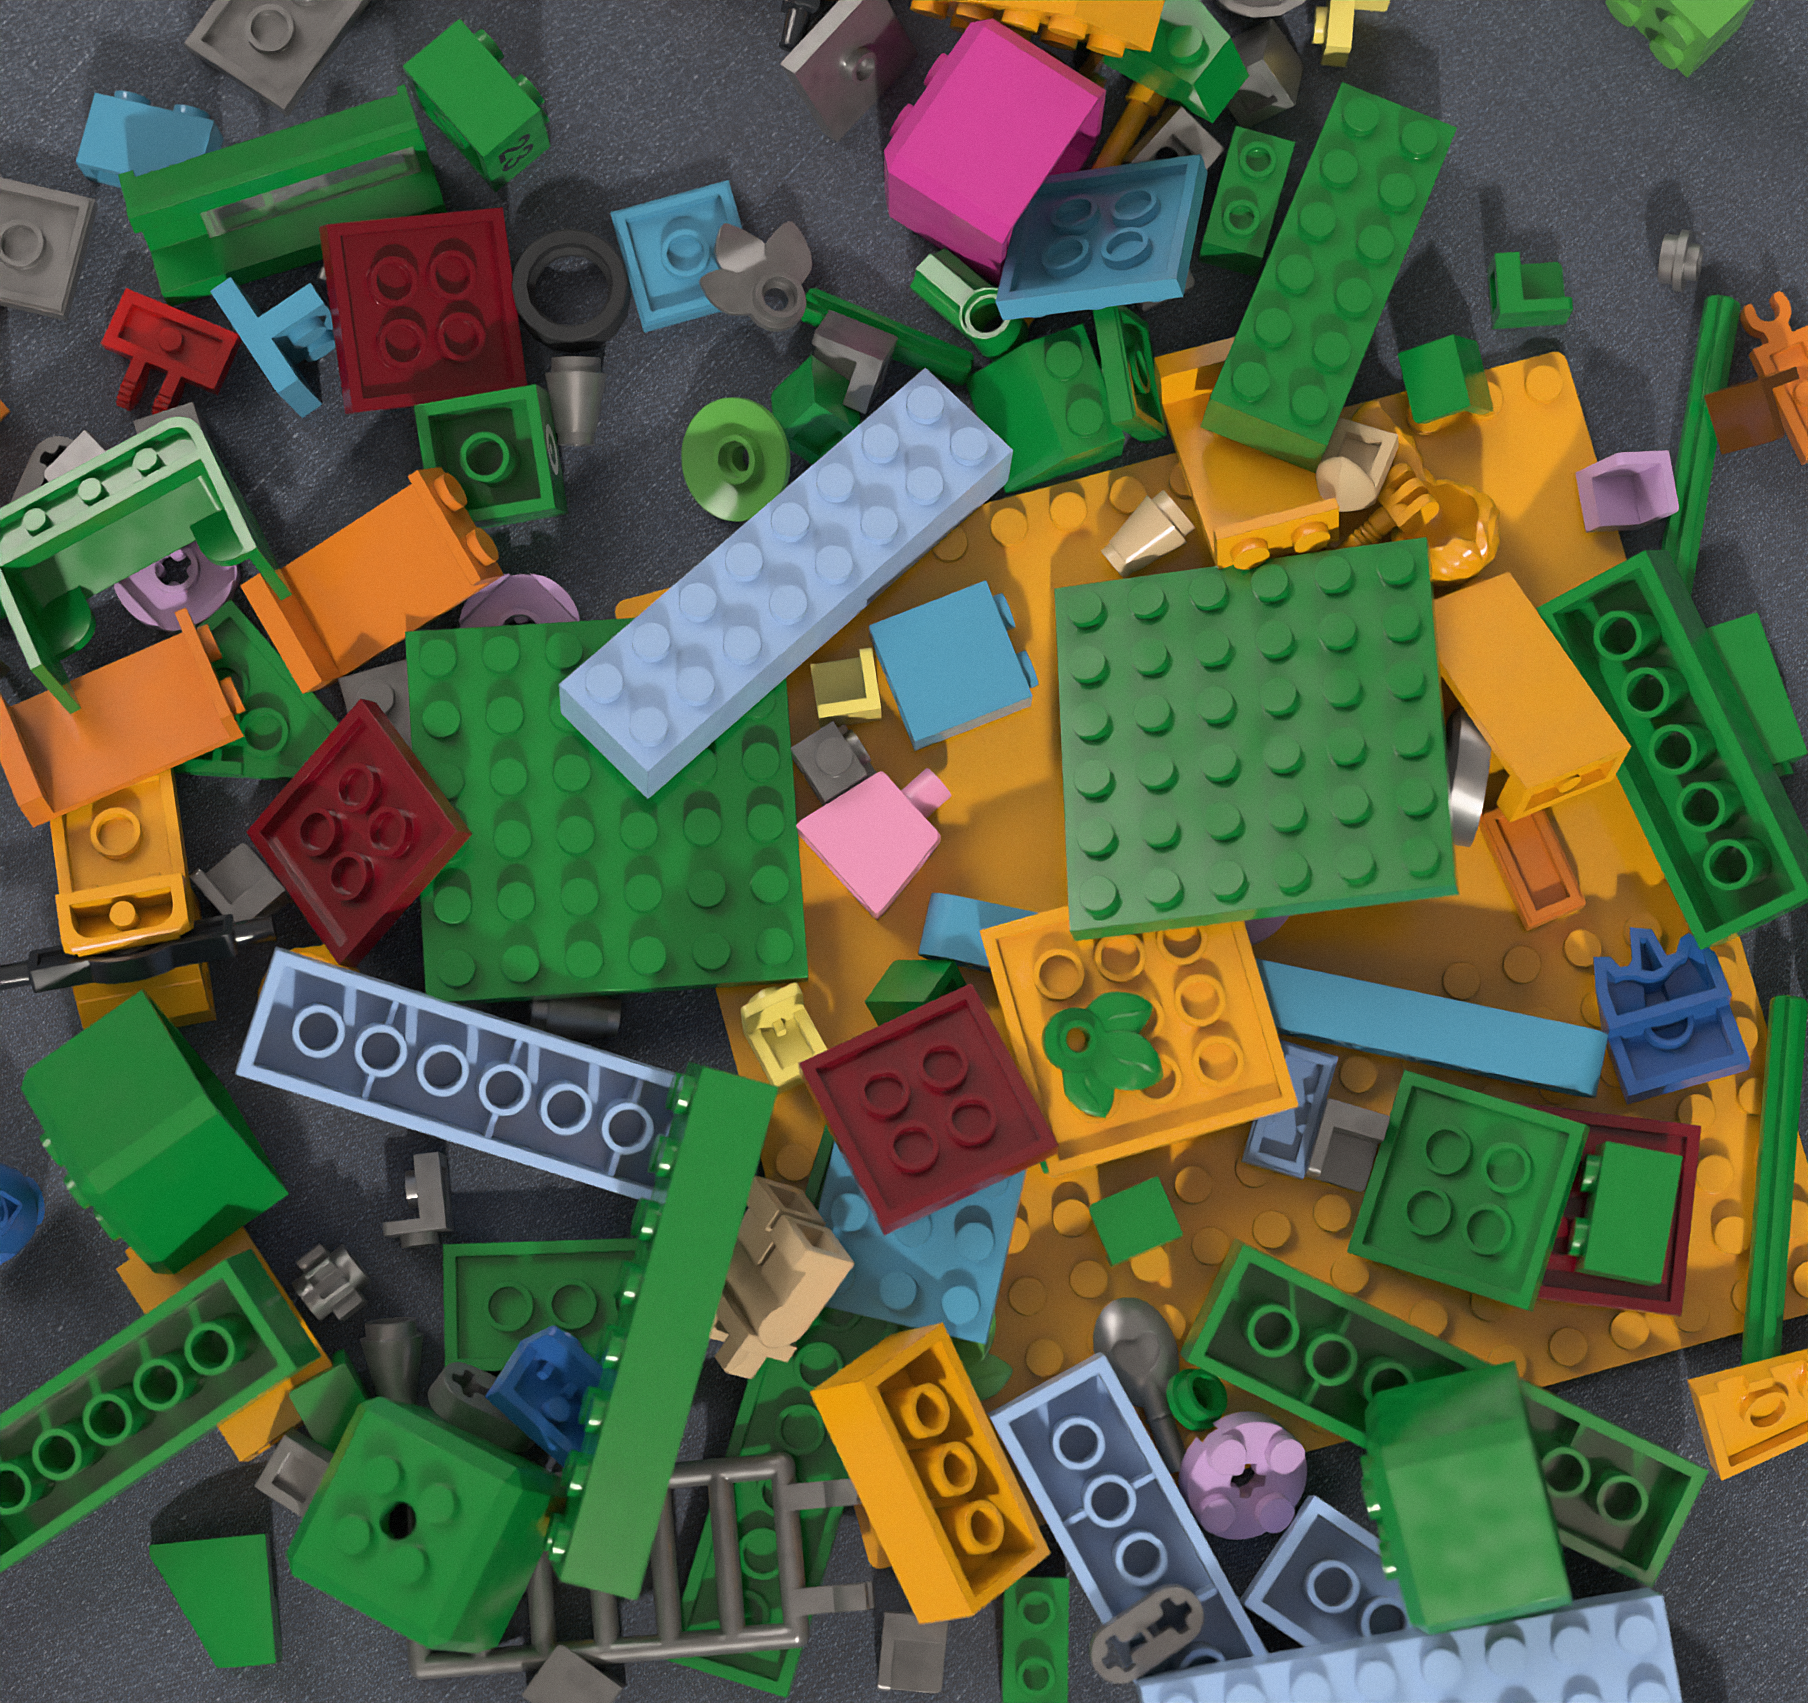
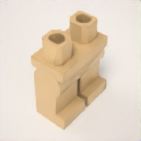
(776, 1278)

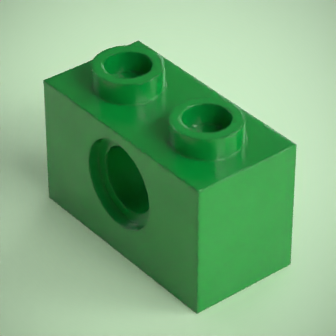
(1246, 201)
(1035, 1640)

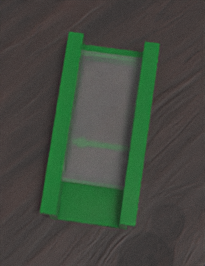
(263, 199)

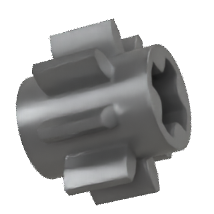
(331, 1282)

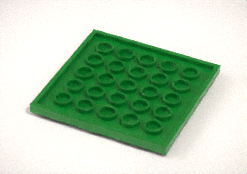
(1253, 741)
(567, 863)

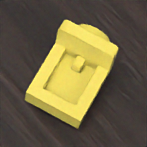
(1335, 26)
(781, 1034)

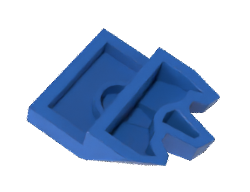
(1667, 1018)

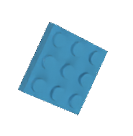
(1104, 238)
(929, 1270)

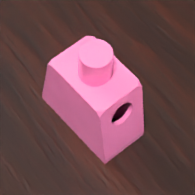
(877, 836)

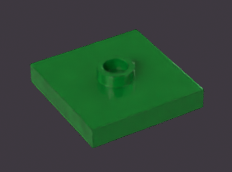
(1129, 373)

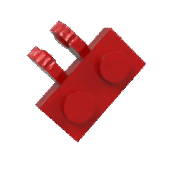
(170, 343)

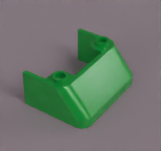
(110, 524)

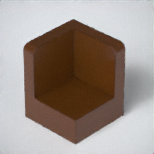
(1748, 412)

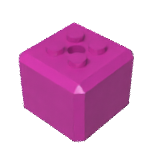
(985, 142)

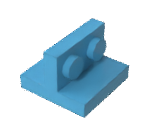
(282, 337)

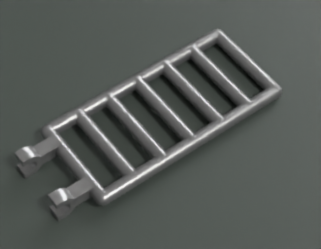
(670, 1639)

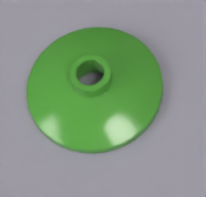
(715, 461)

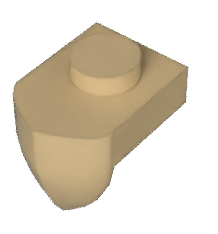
(1355, 464)

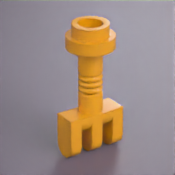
(1403, 503)

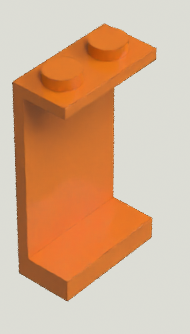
(376, 581)
(130, 726)

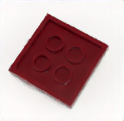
(422, 308)
(358, 833)
(928, 1109)
(1568, 1286)

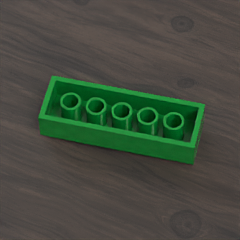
(1328, 277)
(1693, 755)
(143, 1400)

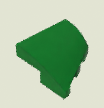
(226, 1596)

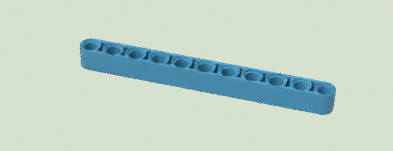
(1353, 1013)

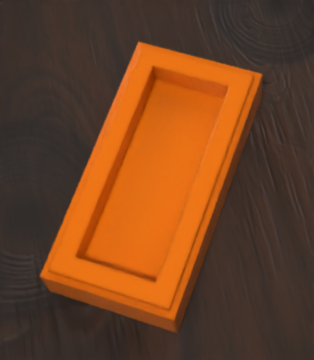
(1532, 866)

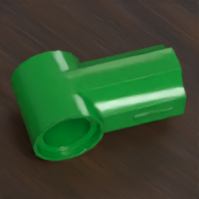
(967, 303)

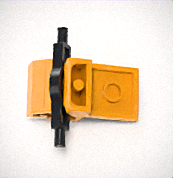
(132, 911)

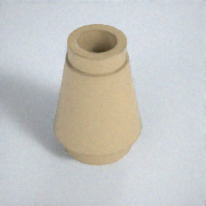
(1148, 535)

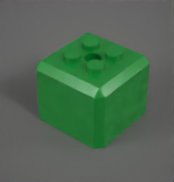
(150, 1137)
(1462, 1500)
(473, 1538)

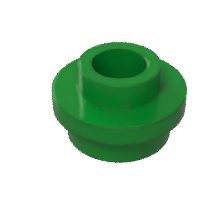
(1196, 1398)

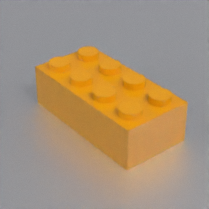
(1102, 24)
(930, 1473)

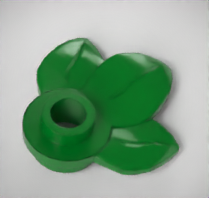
(1112, 1050)

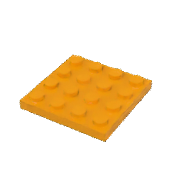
(1205, 1025)

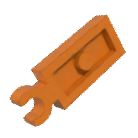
(1779, 352)

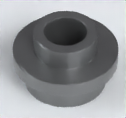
(1679, 260)

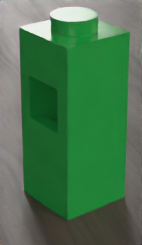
(1759, 685)

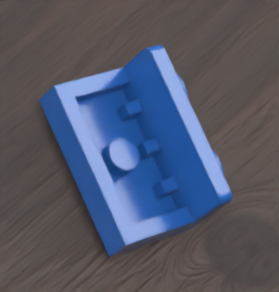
(545, 1390)

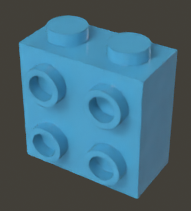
(953, 664)

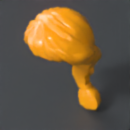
(1466, 527)

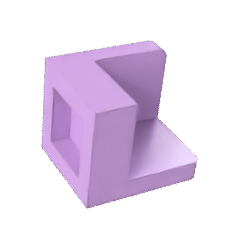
(1627, 491)

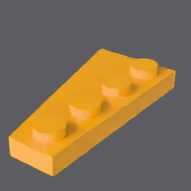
(1752, 1411)

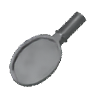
(1144, 1360)

